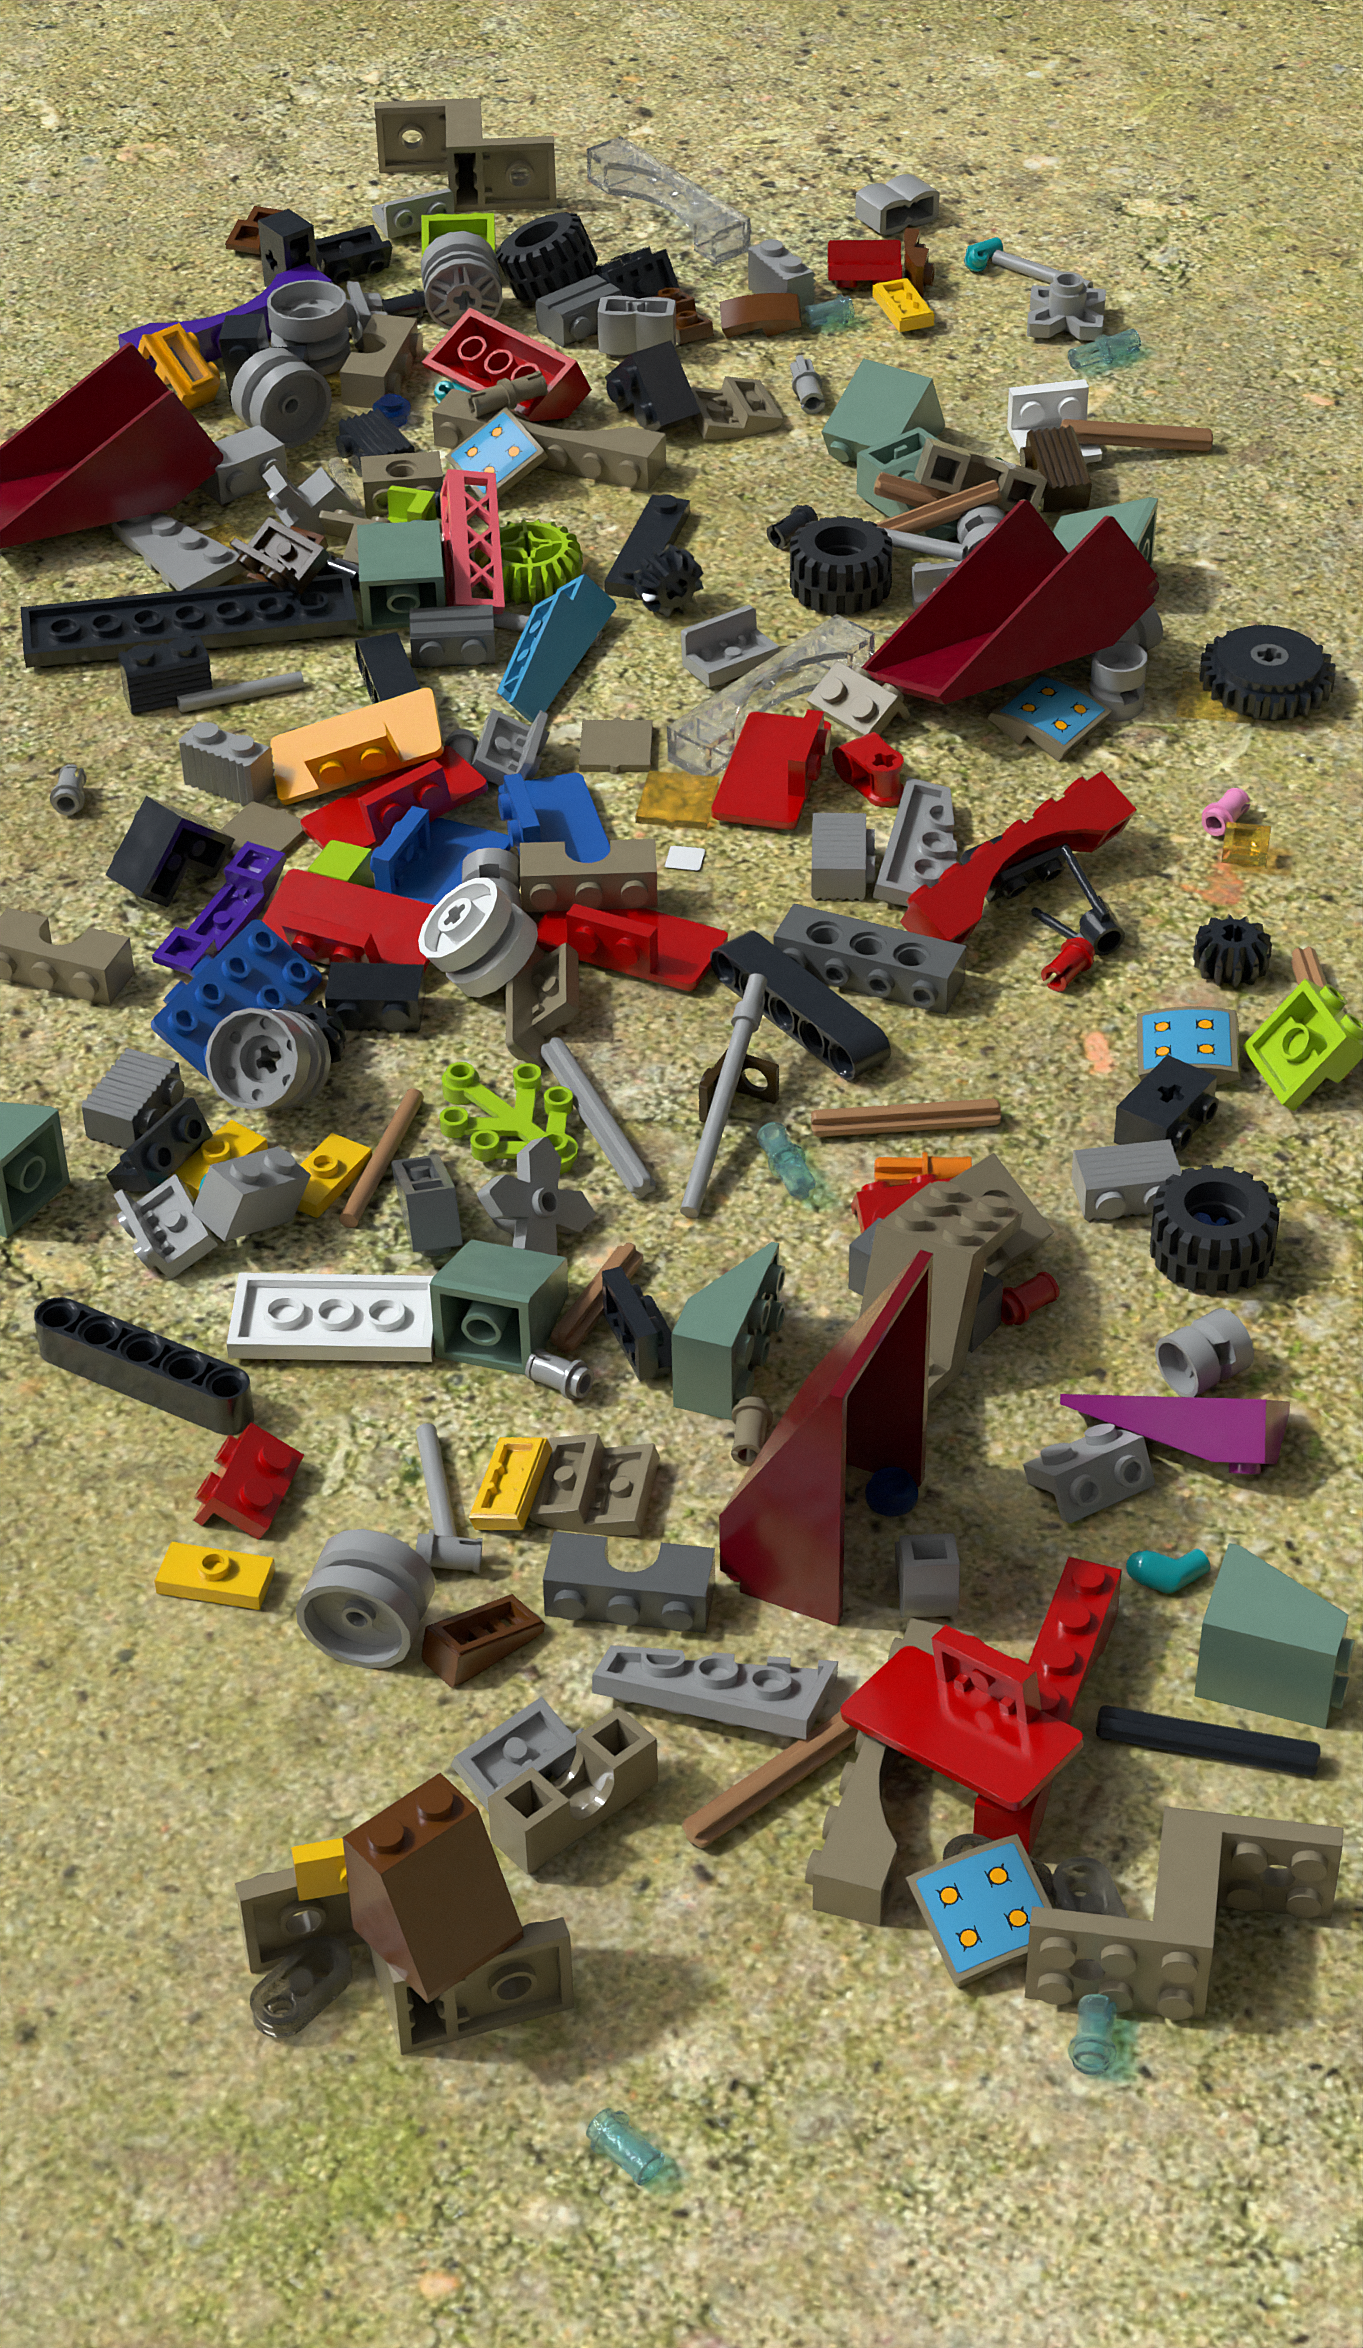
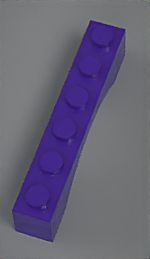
(209, 328)

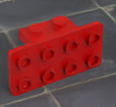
(772, 769)
(371, 811)
(346, 921)
(635, 942)
(966, 1717)

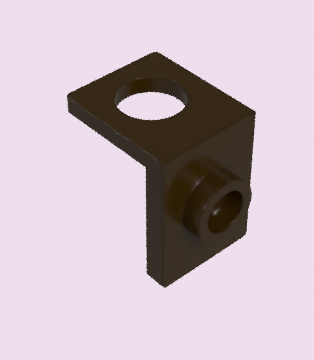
(711, 1076)

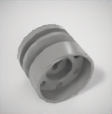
(458, 275)
(311, 316)
(244, 1055)

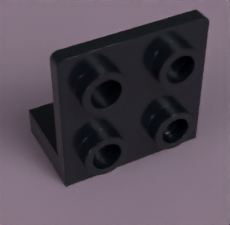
(638, 273)

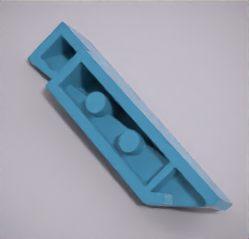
(554, 644)

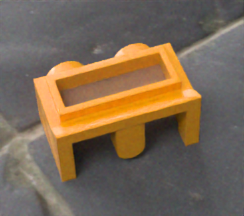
(182, 365)

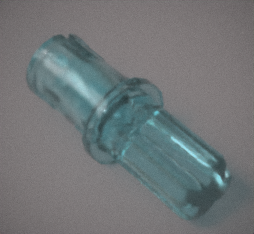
(1105, 349)
(786, 1159)

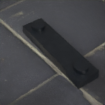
(656, 527)

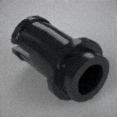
(406, 305)
(781, 532)

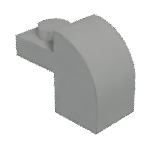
(303, 504)
(927, 1575)

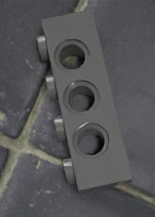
(874, 958)

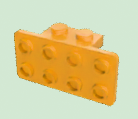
(357, 746)

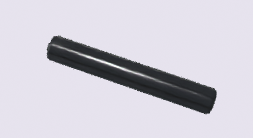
(1208, 1740)

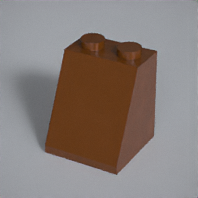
(429, 1888)

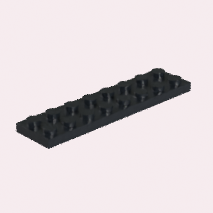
(218, 615)

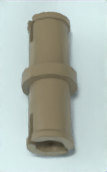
(506, 394)

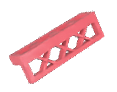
(456, 537)

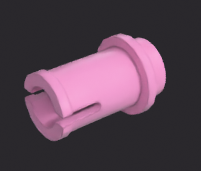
(1226, 810)

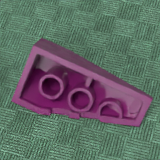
(1211, 1428)

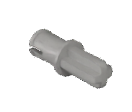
(807, 385)

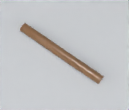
(381, 1158)

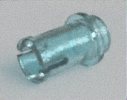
(829, 312)
(1093, 2046)
(624, 2145)

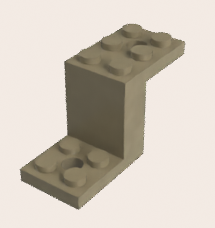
(475, 165)
(961, 1236)
(1201, 1865)
(471, 2007)

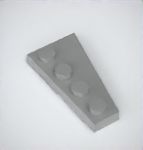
(178, 552)
(919, 842)
(717, 1688)

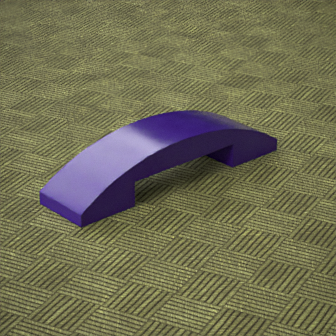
(247, 888)

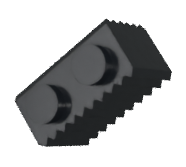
(370, 436)
(160, 673)
(377, 995)

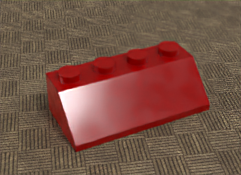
(484, 351)

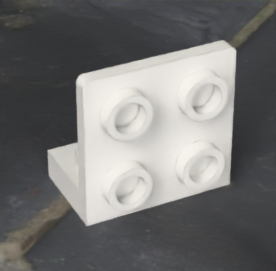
(1046, 407)

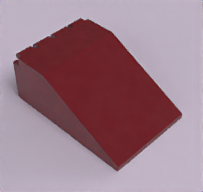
(102, 454)
(1018, 609)
(855, 1409)

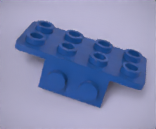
(553, 811)
(427, 858)
(248, 973)

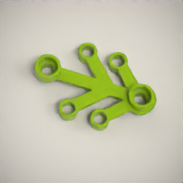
(463, 1086)

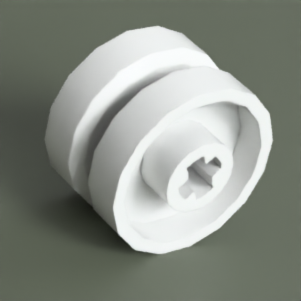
(478, 937)

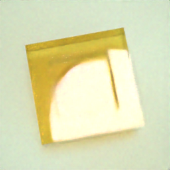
(1246, 844)

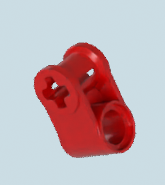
(871, 769)

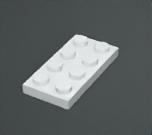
(331, 1317)

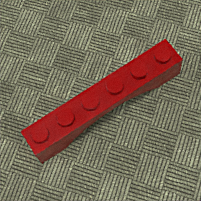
(1083, 818)
(1063, 1656)

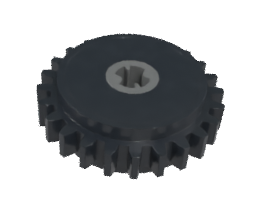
(1267, 672)

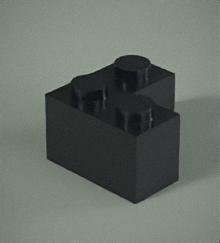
(242, 338)
(655, 387)
(163, 847)

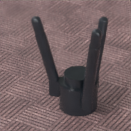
(1096, 924)

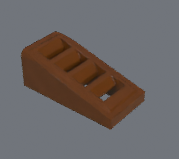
(456, 1661)

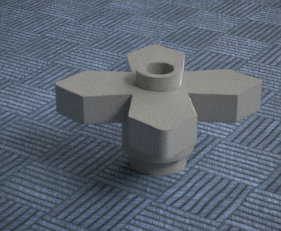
(1066, 308)
(532, 1202)

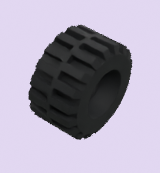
(546, 255)
(841, 565)
(1208, 1254)

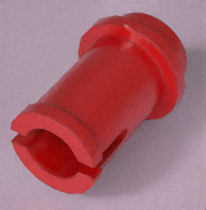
(1075, 956)
(1027, 1298)

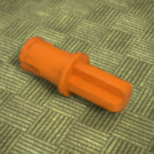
(902, 1169)

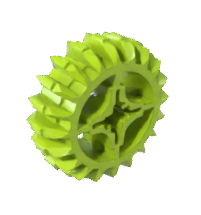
(534, 560)

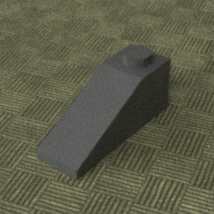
(427, 1204)

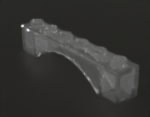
(631, 172)
(708, 733)

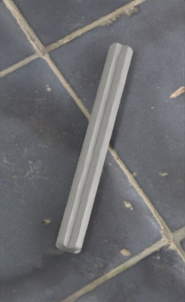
(598, 1119)

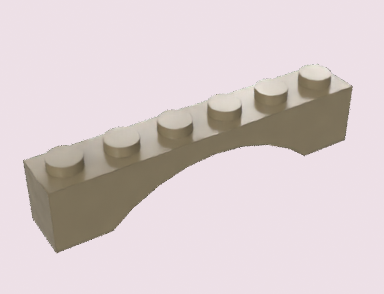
(614, 456)
(859, 1858)

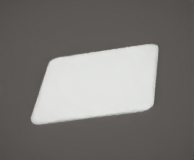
(685, 858)

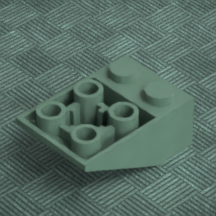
(900, 458)
(727, 1335)

